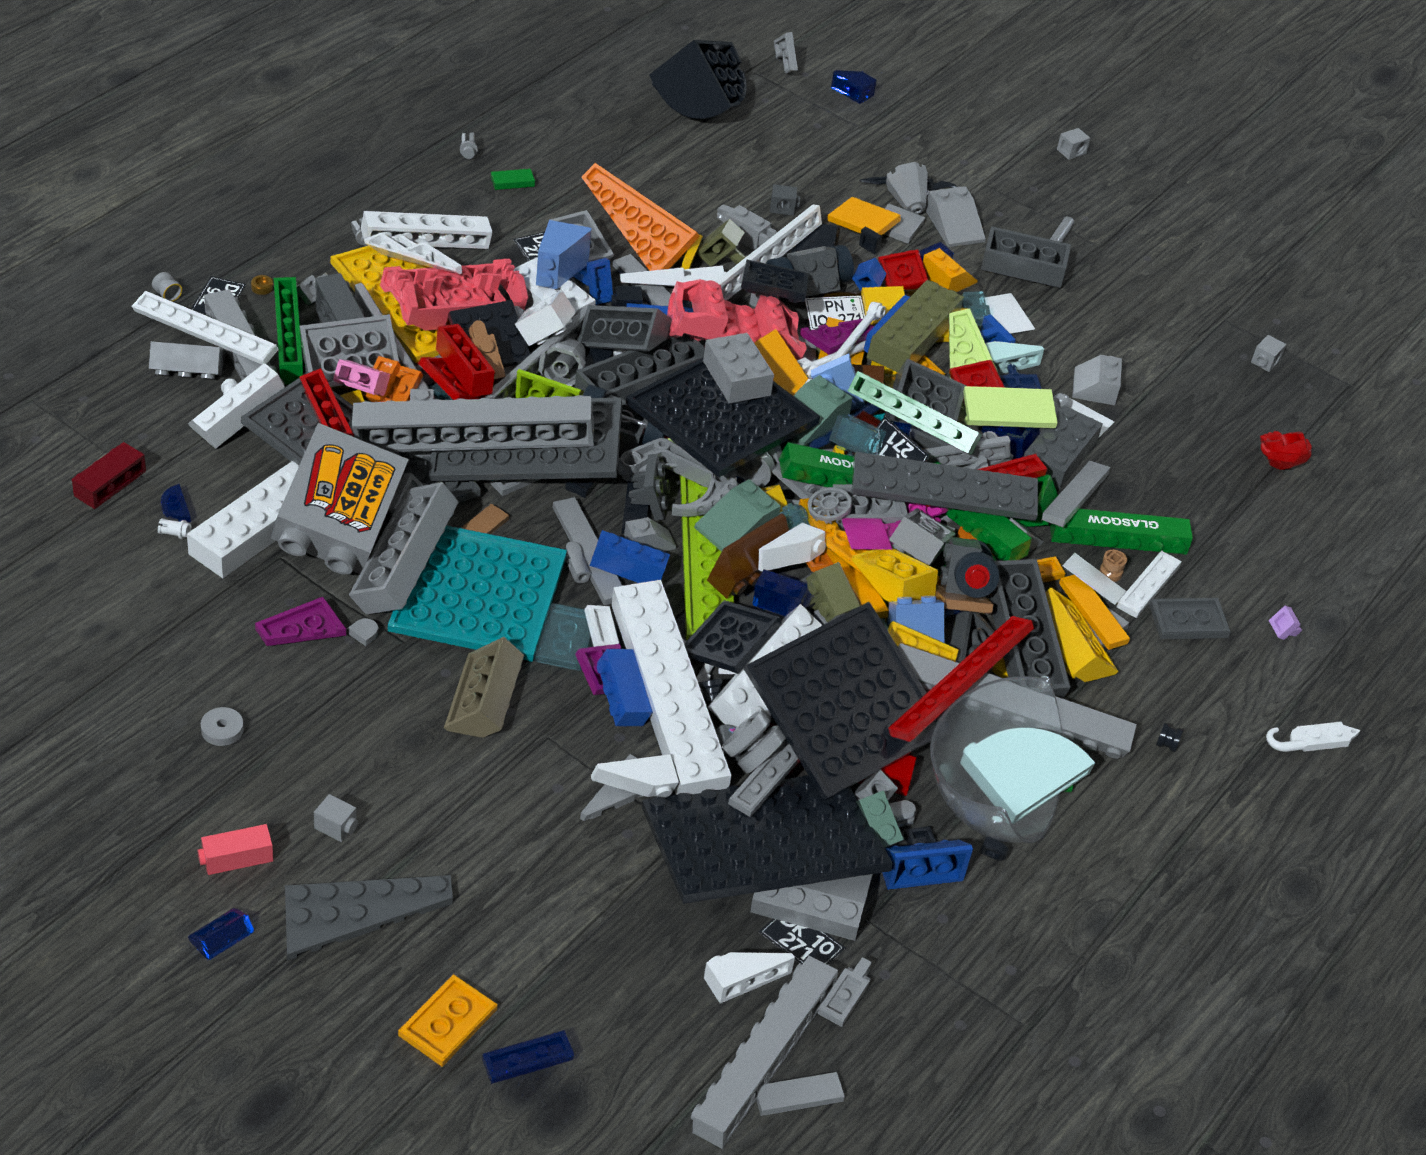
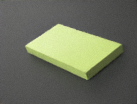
(1010, 407)

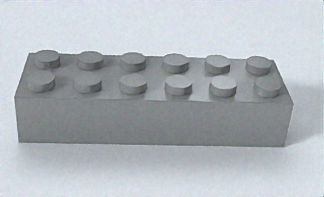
(404, 548)

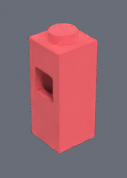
(236, 849)

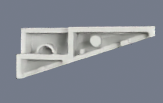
(404, 249)
(669, 277)

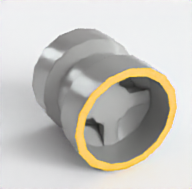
(167, 286)

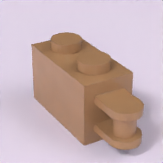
(487, 346)

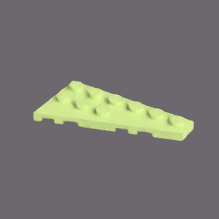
(965, 346)

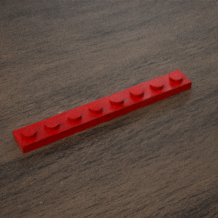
(960, 679)

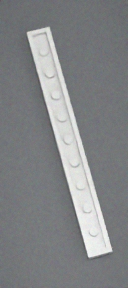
(773, 248)

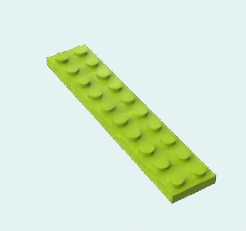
(698, 562)

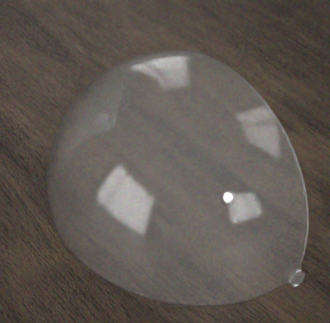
(972, 718)

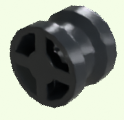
(711, 688)
(1169, 737)

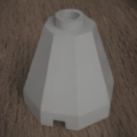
(909, 186)
(562, 361)

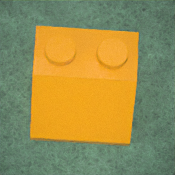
(946, 271)

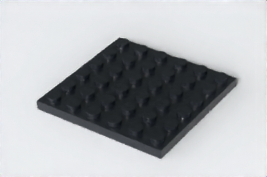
(714, 432)
(838, 698)

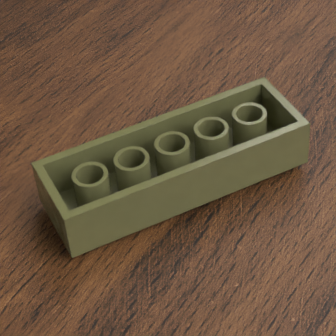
(914, 326)

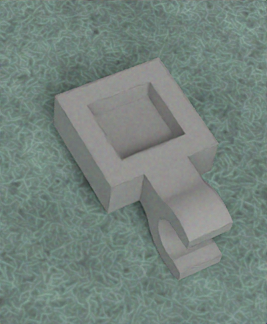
(307, 290)

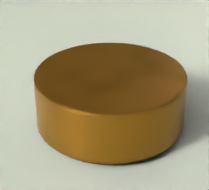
(262, 285)

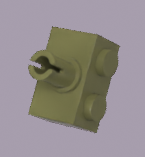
(722, 243)
(831, 592)

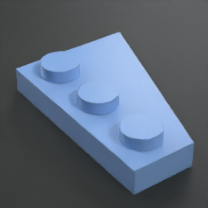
(841, 374)

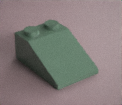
(825, 401)
(737, 514)

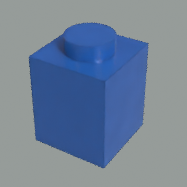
(869, 274)

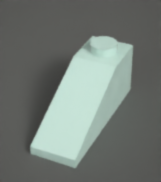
(1011, 353)

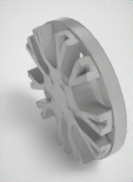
(829, 505)

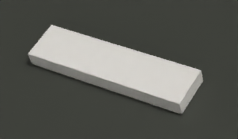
(1148, 584)

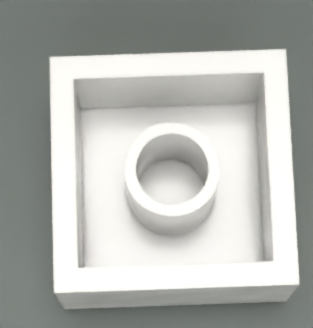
(545, 318)

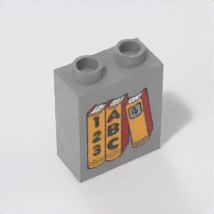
(338, 500)

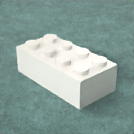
(536, 294)

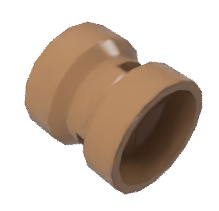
(1113, 564)

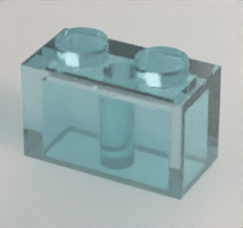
(856, 435)

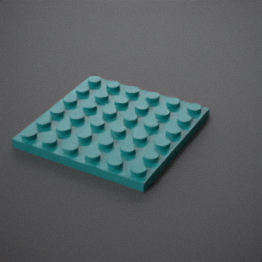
(482, 591)

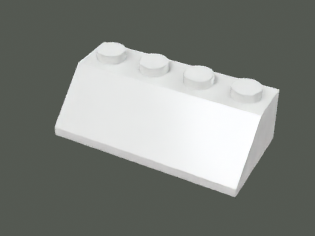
(224, 415)

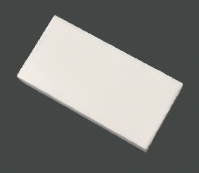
(601, 625)

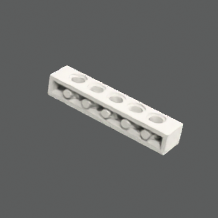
(432, 229)

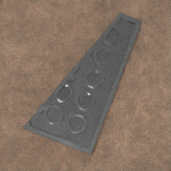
(350, 909)

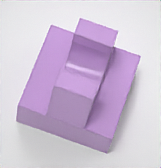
(1285, 623)

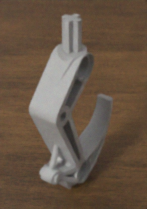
(684, 464)

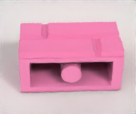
(361, 377)

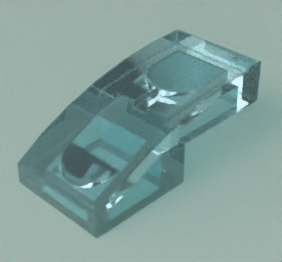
(977, 305)

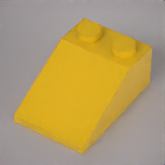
(896, 574)

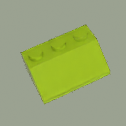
(537, 386)

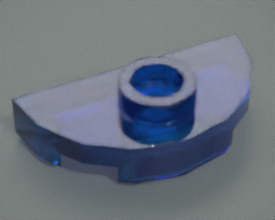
(174, 504)

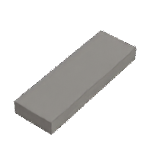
(799, 1093)

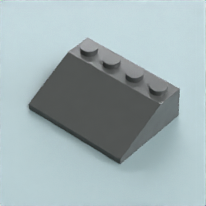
(931, 390)

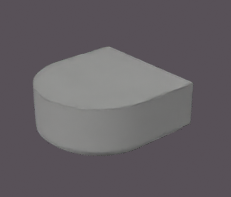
(364, 631)

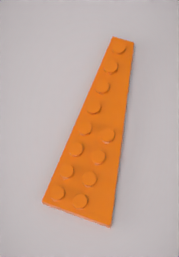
(647, 227)

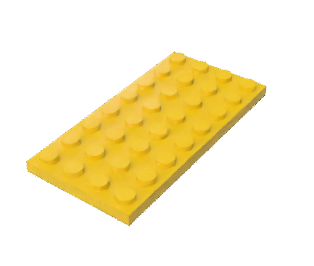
(366, 267)

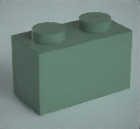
(881, 818)

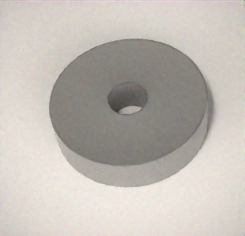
(219, 735)

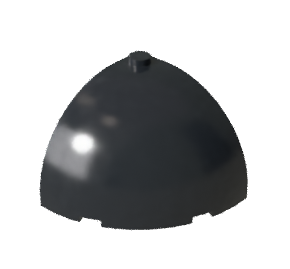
(702, 79)

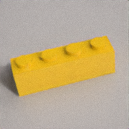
(1077, 642)

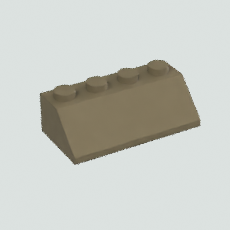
(485, 689)

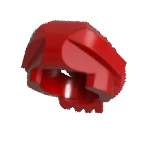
(1286, 449)

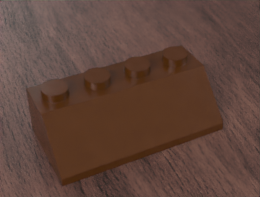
(739, 561)

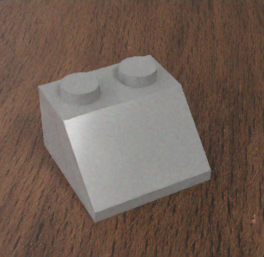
(1098, 379)

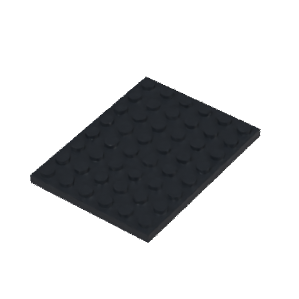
(784, 844)

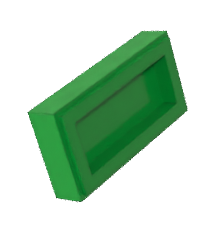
(512, 179)

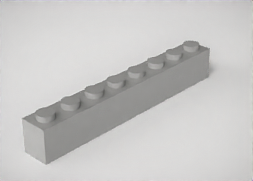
(763, 1053)

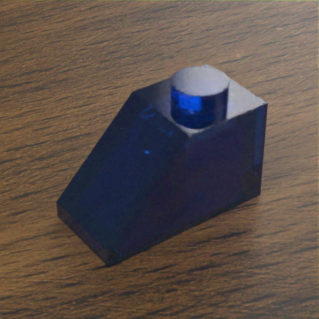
(854, 85)

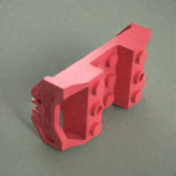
(431, 293)
(717, 317)

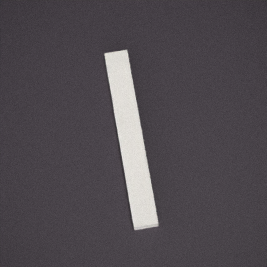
(205, 328)

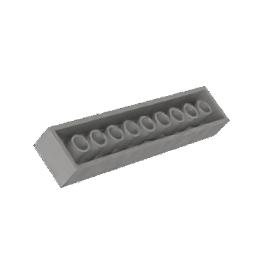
(475, 423)

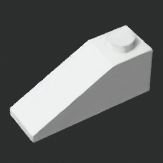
(793, 547)
(641, 776)
(742, 972)

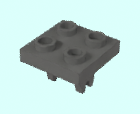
(652, 487)

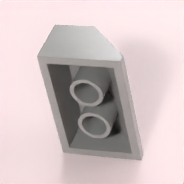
(186, 359)

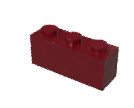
(108, 475)

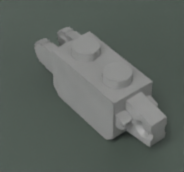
(755, 227)

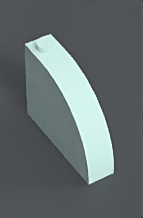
(1025, 768)

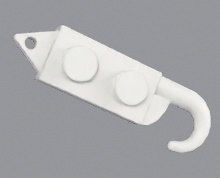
(1314, 737)

